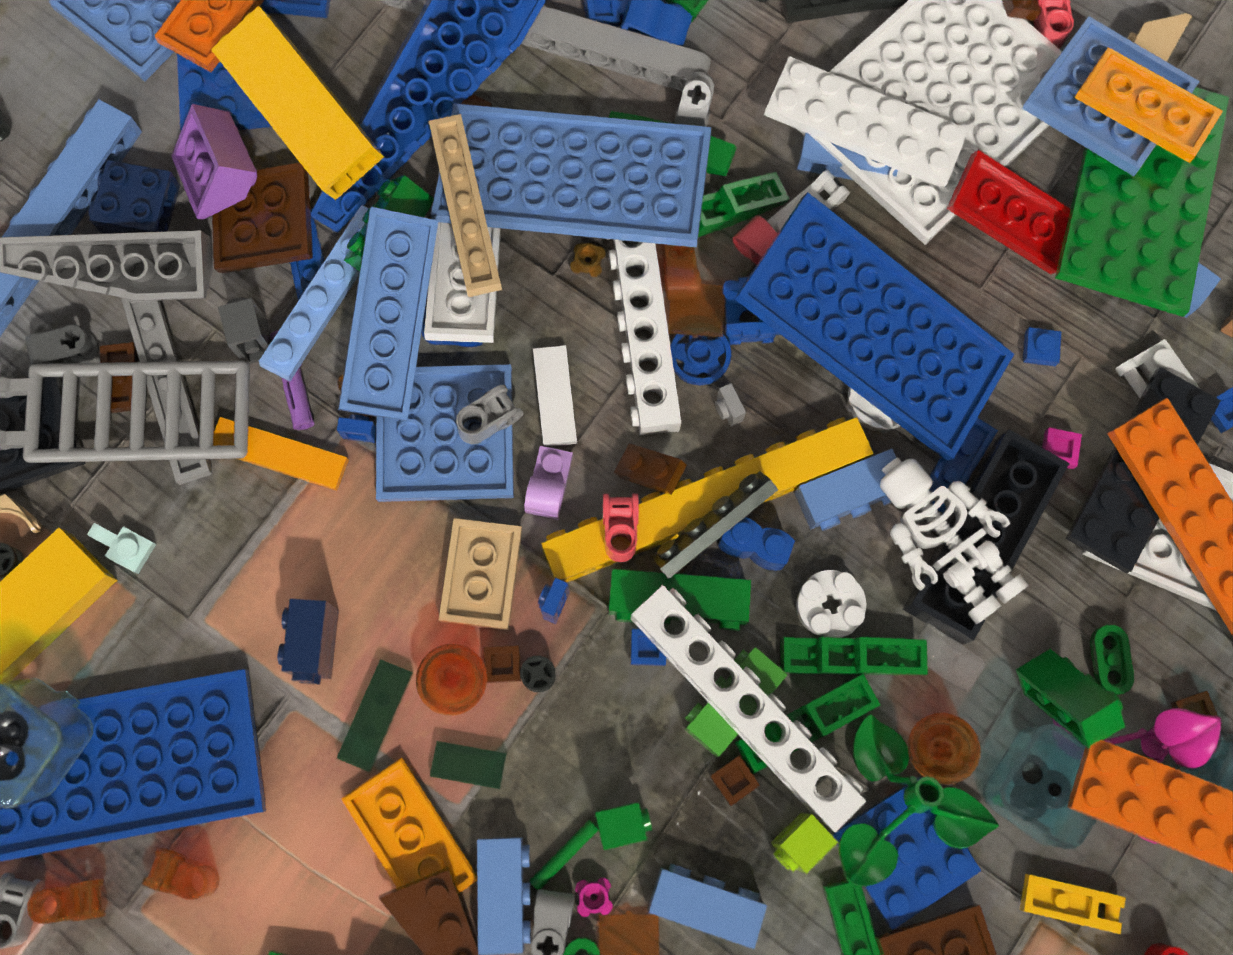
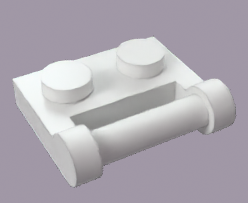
(1150, 360)

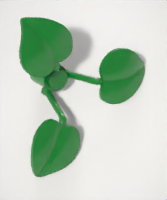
(958, 819)

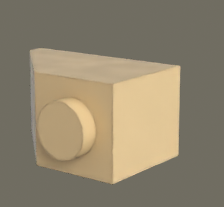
(1161, 35)

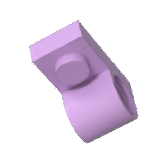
(548, 482)

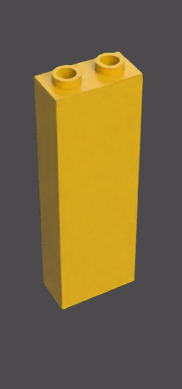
(297, 103)
(45, 598)

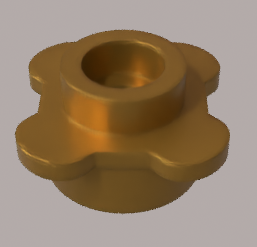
(585, 251)

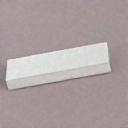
(554, 396)

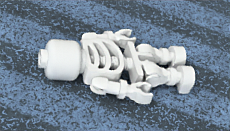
(909, 486)

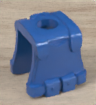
(746, 331)

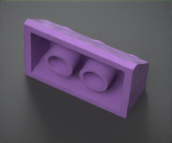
(212, 161)

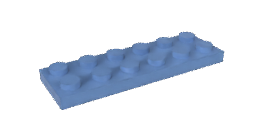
(388, 314)

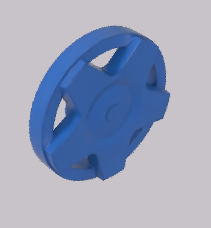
(700, 357)

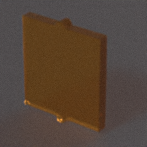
(699, 315)
(629, 934)

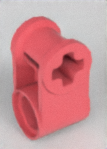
(1054, 20)
(754, 238)
(620, 519)

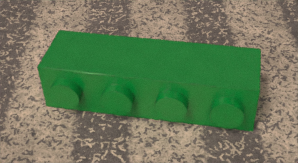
(712, 598)

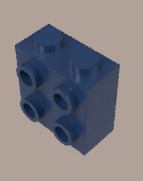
(133, 199)
(308, 640)

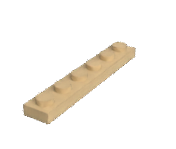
(465, 206)

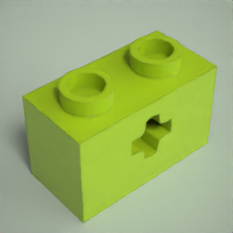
(803, 843)

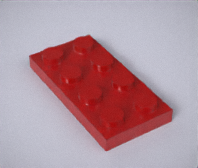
(1011, 211)

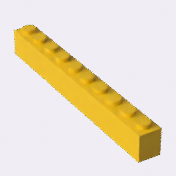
(667, 515)

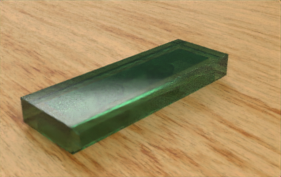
(375, 715)

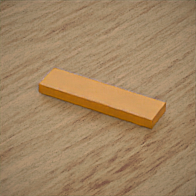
(286, 455)

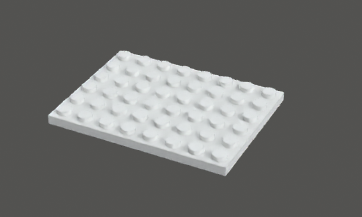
(962, 66)

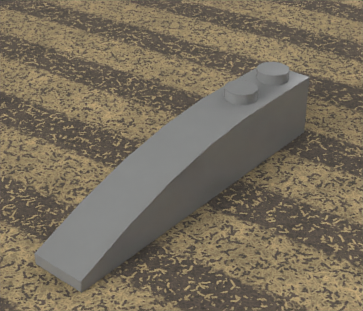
(117, 264)

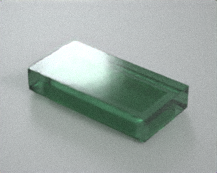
(468, 765)

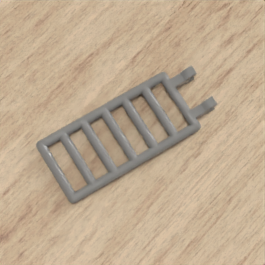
(136, 451)

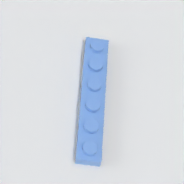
(314, 308)

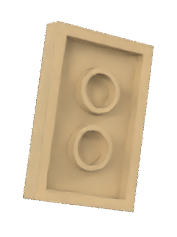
(480, 574)

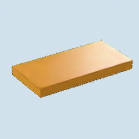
(1149, 104)
(406, 828)

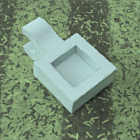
(125, 548)

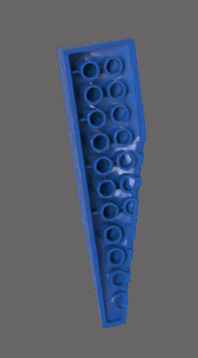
(437, 66)

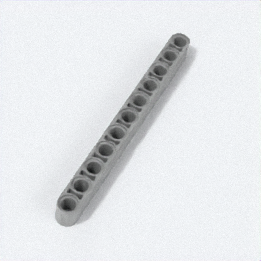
(605, 47)

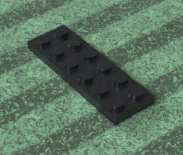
(1117, 513)

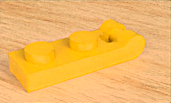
(1071, 903)

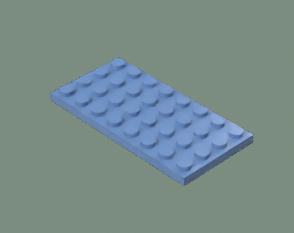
(585, 174)

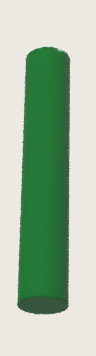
(563, 855)

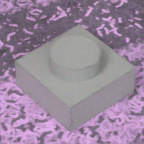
(729, 405)

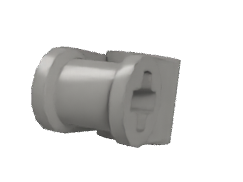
(692, 107)
(494, 412)
(14, 907)
(552, 919)

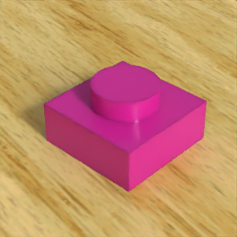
(1063, 444)

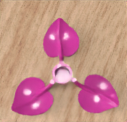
(1182, 733)

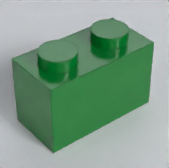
(623, 825)

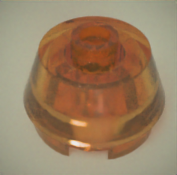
(451, 679)
(944, 748)

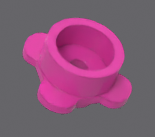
(586, 889)

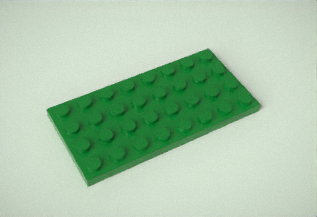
(1143, 230)

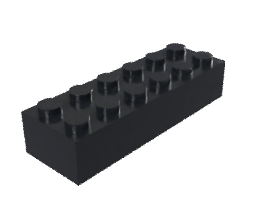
(1013, 481)

